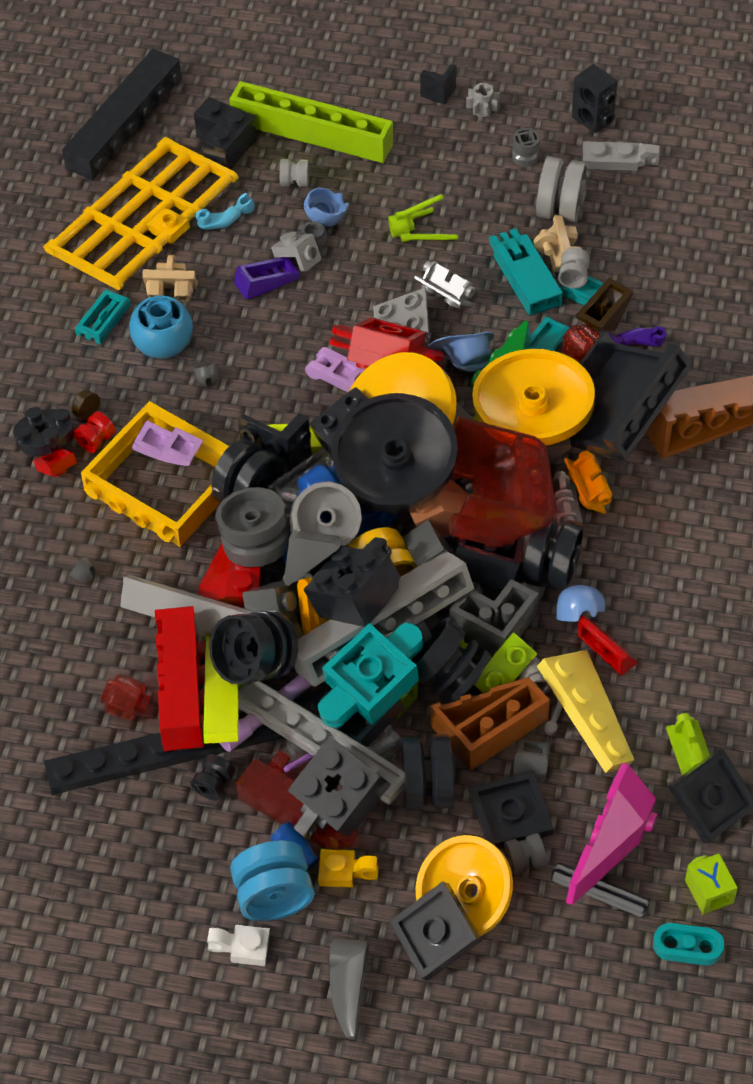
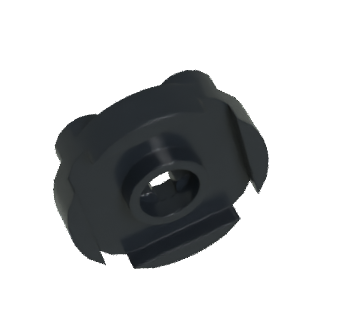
(43, 430)

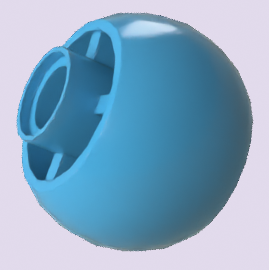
(161, 327)

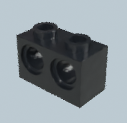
(594, 98)

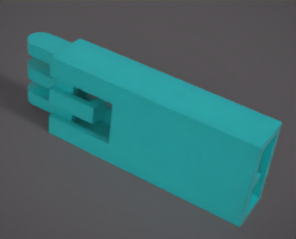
(527, 275)

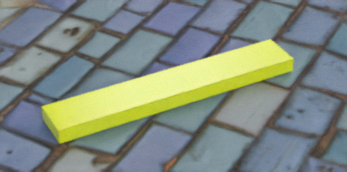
(220, 705)

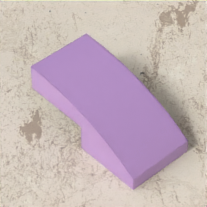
(171, 447)

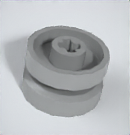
(558, 189)
(322, 499)

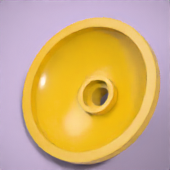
(469, 863)

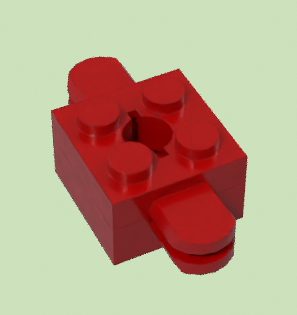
(378, 339)

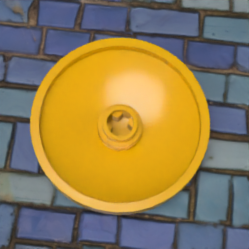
(409, 375)
(535, 394)

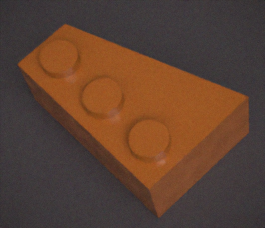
(490, 721)

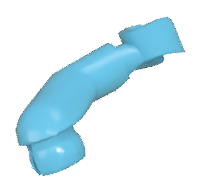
(209, 220)

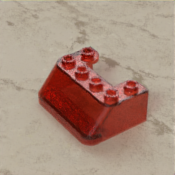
(509, 484)

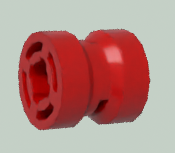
(94, 432)

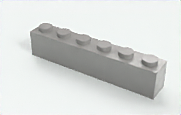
(417, 598)

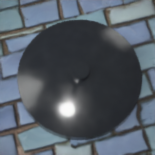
(394, 451)

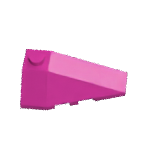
(615, 832)

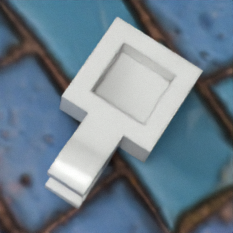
(246, 945)

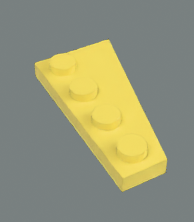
(587, 705)

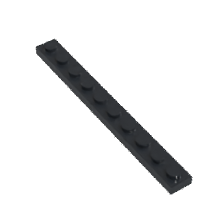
(142, 755)

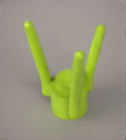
(402, 222)

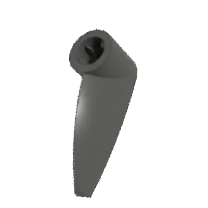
(347, 979)

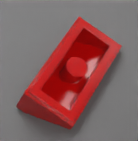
(605, 646)

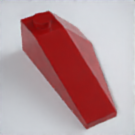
(227, 580)

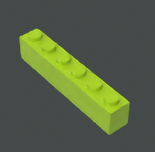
(315, 122)

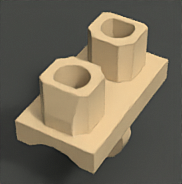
(556, 241)
(170, 276)

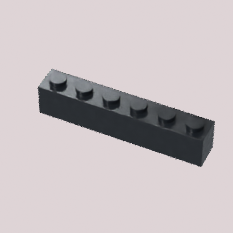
(122, 114)

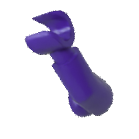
(642, 336)

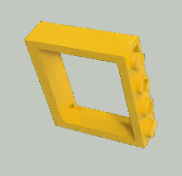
(143, 515)

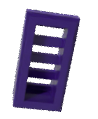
(255, 278)

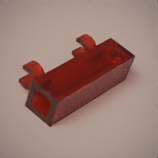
(266, 791)

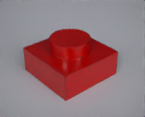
(56, 462)

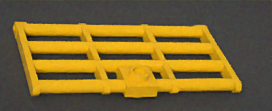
(160, 221)

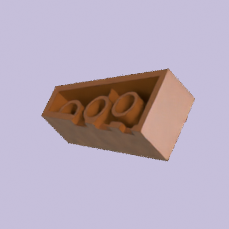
(702, 415)

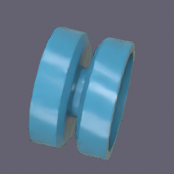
(272, 880)

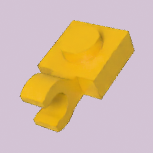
(340, 868)

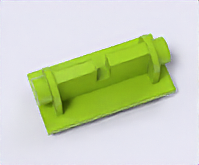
(506, 664)
(687, 742)

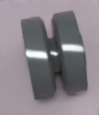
(253, 527)

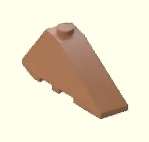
(440, 508)

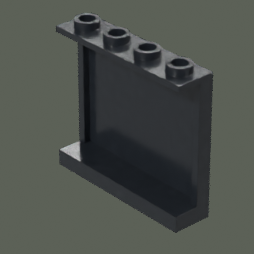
(629, 393)

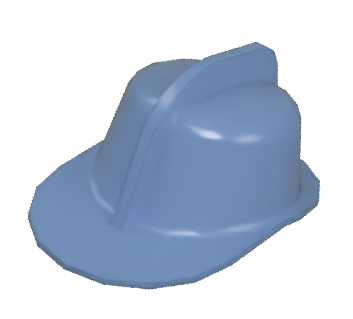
(466, 351)

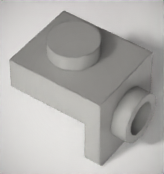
(299, 246)

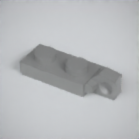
(619, 155)

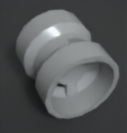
(294, 173)
(574, 268)

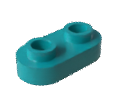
(688, 941)

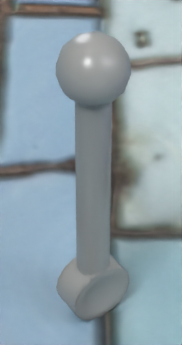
(551, 726)

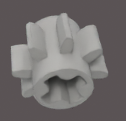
(482, 99)

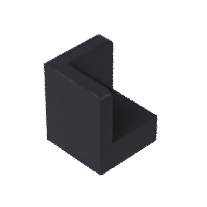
(438, 86)

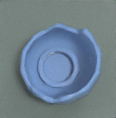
(325, 206)
(579, 599)

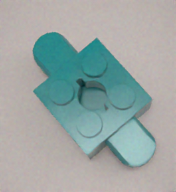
(364, 662)

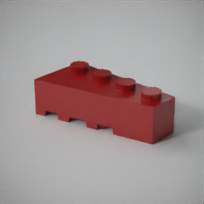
(180, 678)

